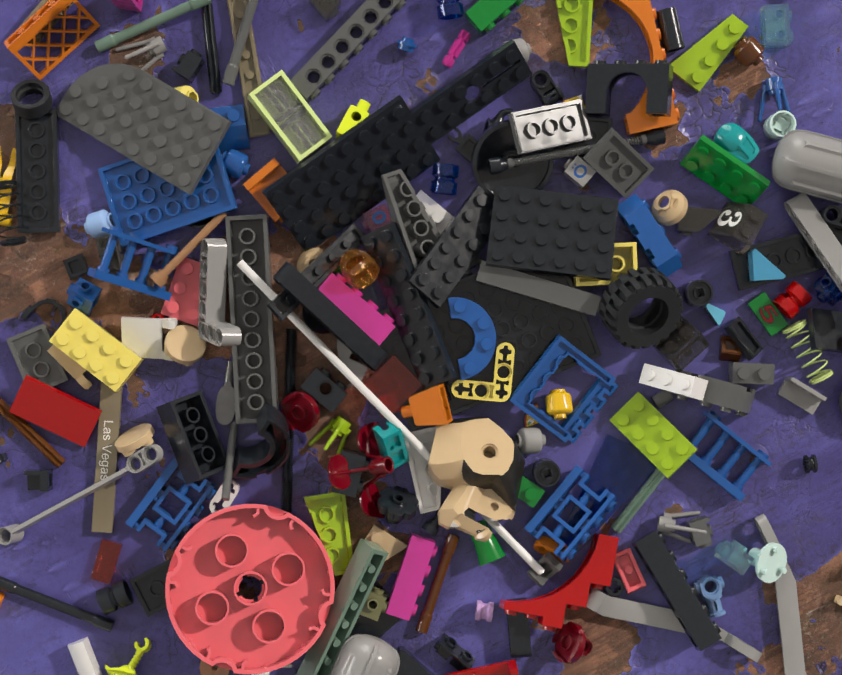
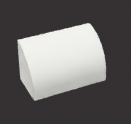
(84, 657)

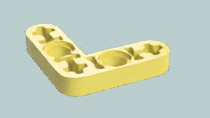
(490, 386)

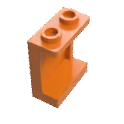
(262, 179)

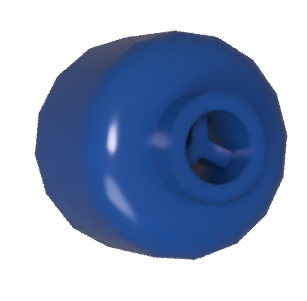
(235, 163)

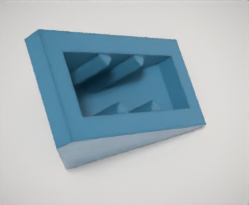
(761, 268)

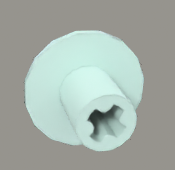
(769, 561)

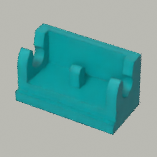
(391, 444)

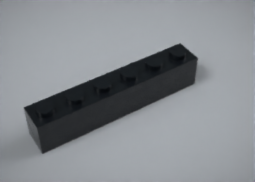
(676, 590)

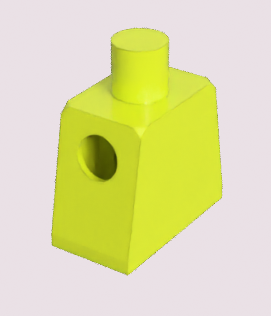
(356, 113)

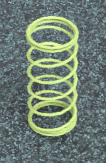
(820, 377)

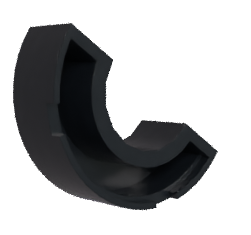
(268, 454)

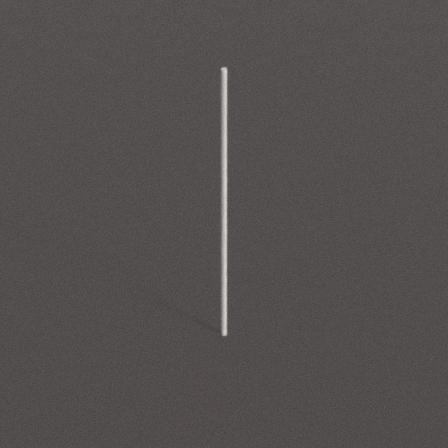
(380, 407)

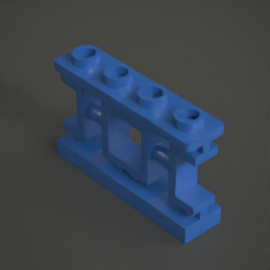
(159, 494)
(557, 503)

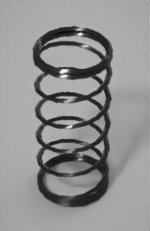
(10, 241)

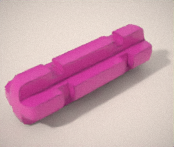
(456, 48)

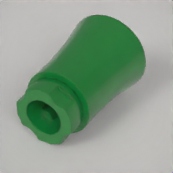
(489, 550)

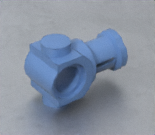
(713, 595)

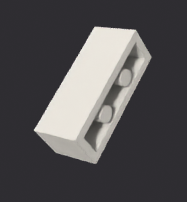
(673, 381)

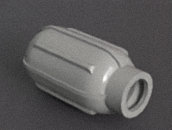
(809, 164)
(366, 656)

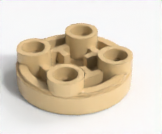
(184, 345)
(135, 438)

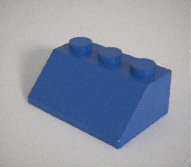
(237, 134)

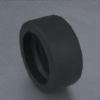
(34, 110)

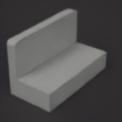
(800, 394)

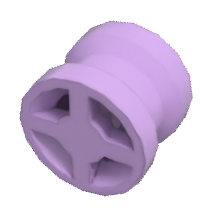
(484, 611)

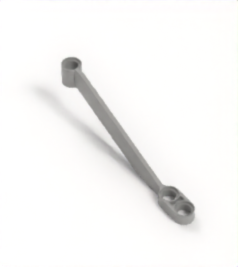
(15, 532)
(787, 609)
(654, 616)

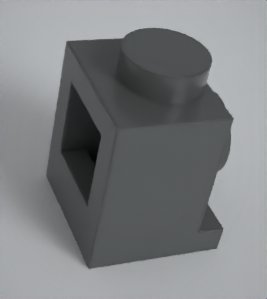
(698, 539)

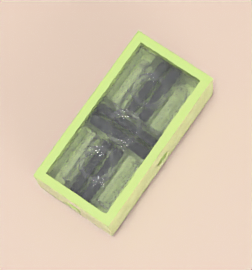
(289, 116)

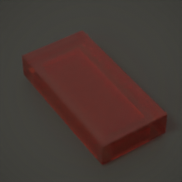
(106, 561)

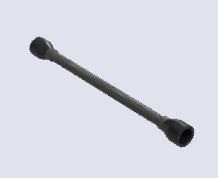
(498, 165)

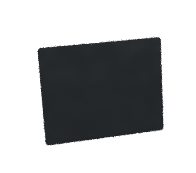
(376, 628)

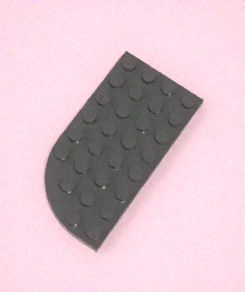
(145, 122)

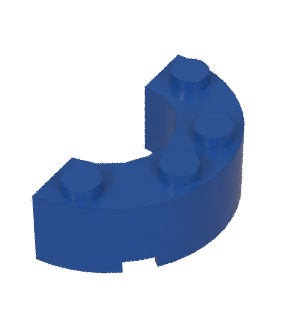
(483, 332)

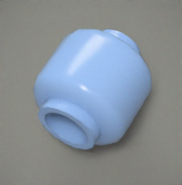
(96, 221)

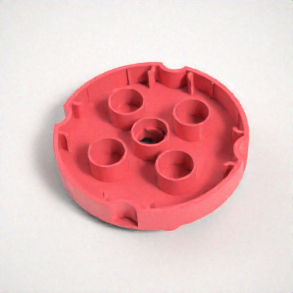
(237, 630)

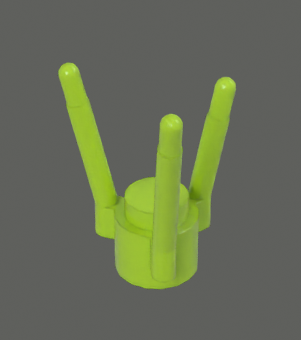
(339, 427)

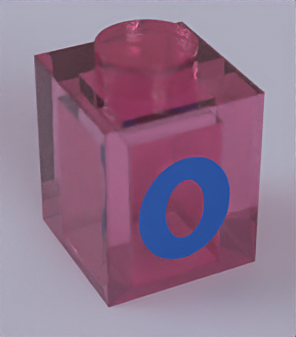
(376, 218)

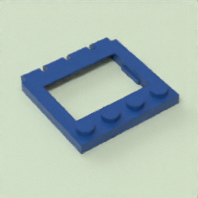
(540, 373)

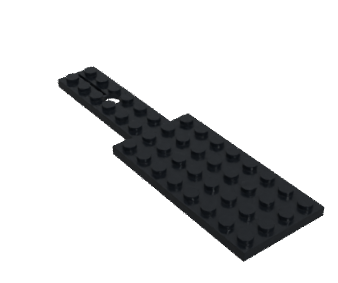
(346, 174)

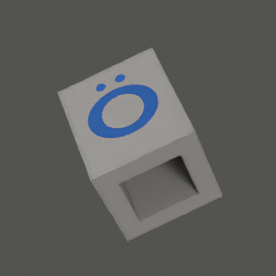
(578, 171)

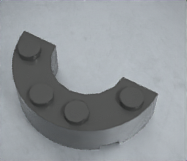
(725, 395)

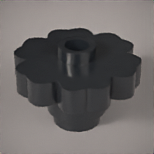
(397, 504)

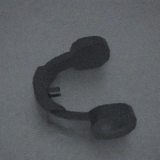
(31, 309)

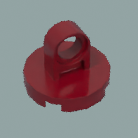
(300, 411)
(570, 643)

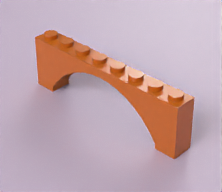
(637, 120)

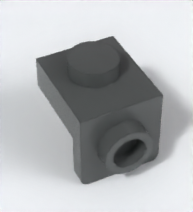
(550, 565)

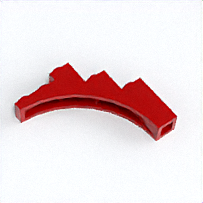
(551, 607)

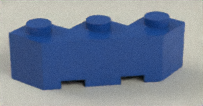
(649, 235)

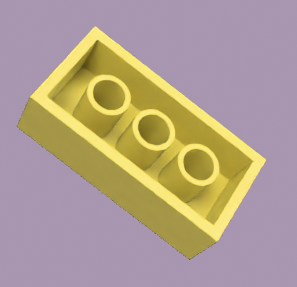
(96, 350)

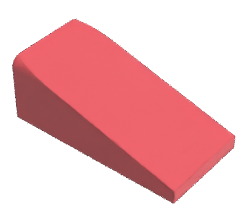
(629, 571)

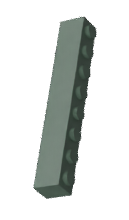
(346, 608)

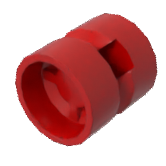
(793, 298)

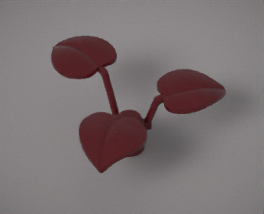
(379, 466)

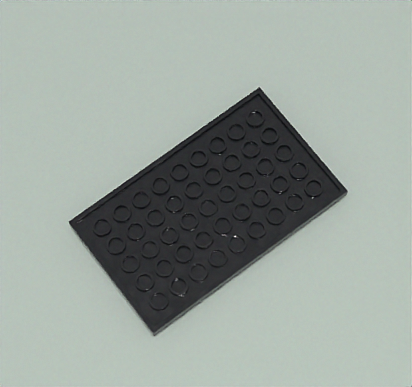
(517, 319)

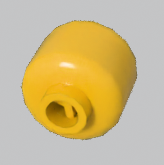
(558, 404)

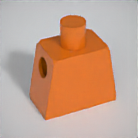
(429, 407)

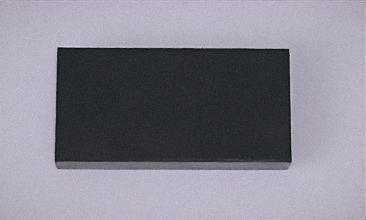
(743, 338)

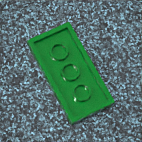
(724, 171)

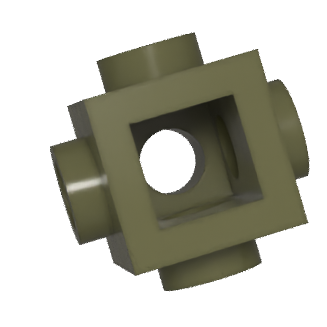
(374, 610)

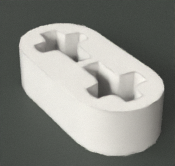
(217, 497)

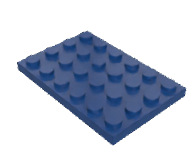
(152, 206)

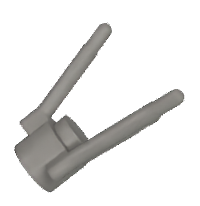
(153, 44)
(667, 525)

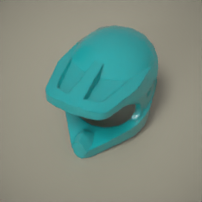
(737, 142)

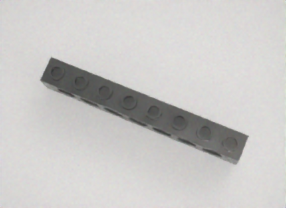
(343, 36)

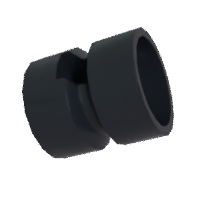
(697, 293)
(546, 472)
(116, 596)

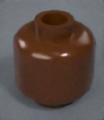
(748, 51)

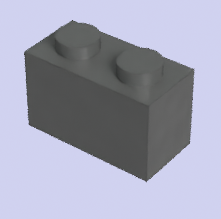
(751, 373)

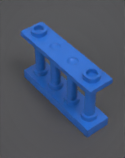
(121, 277)
(718, 476)

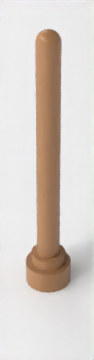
(161, 275)

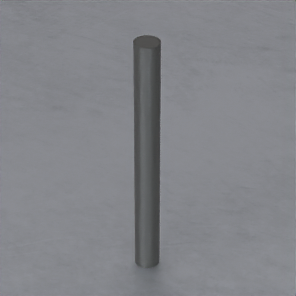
(229, 461)

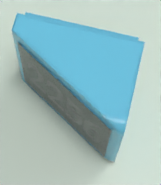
(715, 314)

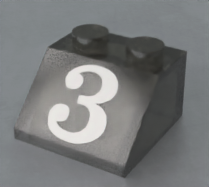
(738, 226)

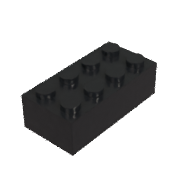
(193, 437)

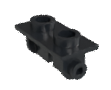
(448, 647)

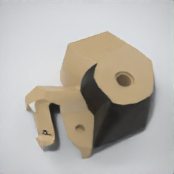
(481, 471)

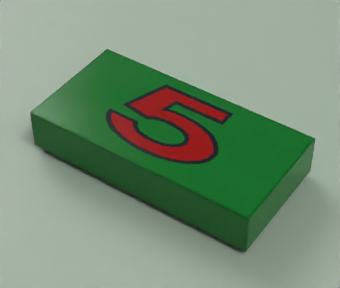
(767, 314)

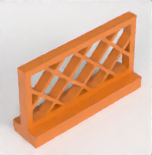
(37, 23)

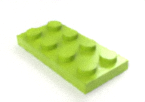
(653, 435)

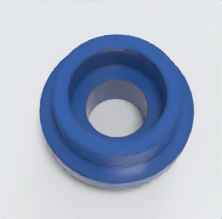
(406, 44)

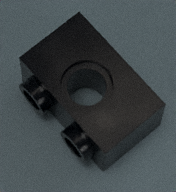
(312, 387)

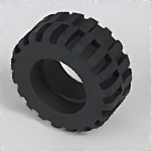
(655, 321)

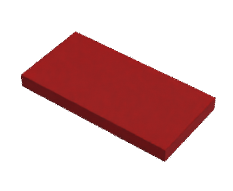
(55, 411)

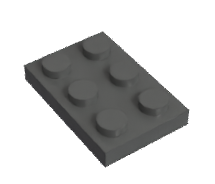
(618, 163)
(32, 356)

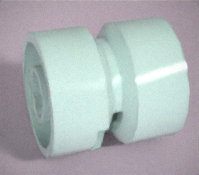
(779, 124)

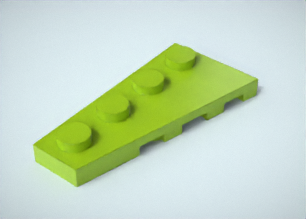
(576, 26)
(706, 55)
(332, 526)

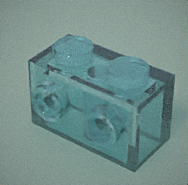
(775, 26)
(734, 555)

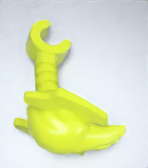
(129, 669)

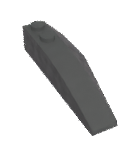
(409, 214)

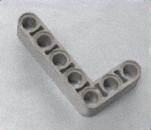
(213, 295)

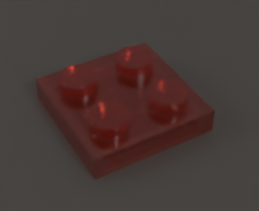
(393, 384)

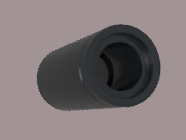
(670, 29)

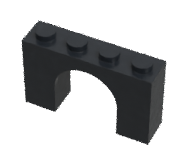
(603, 77)

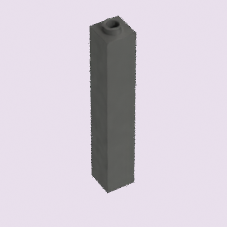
(539, 289)

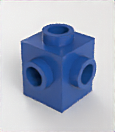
(83, 295)

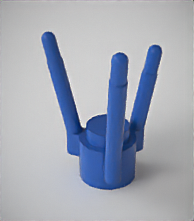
(774, 88)

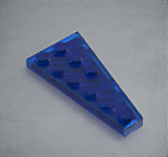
(616, 468)

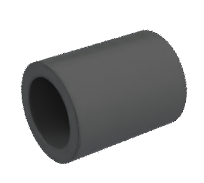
(662, 398)

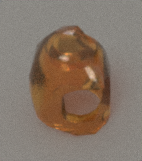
(358, 268)

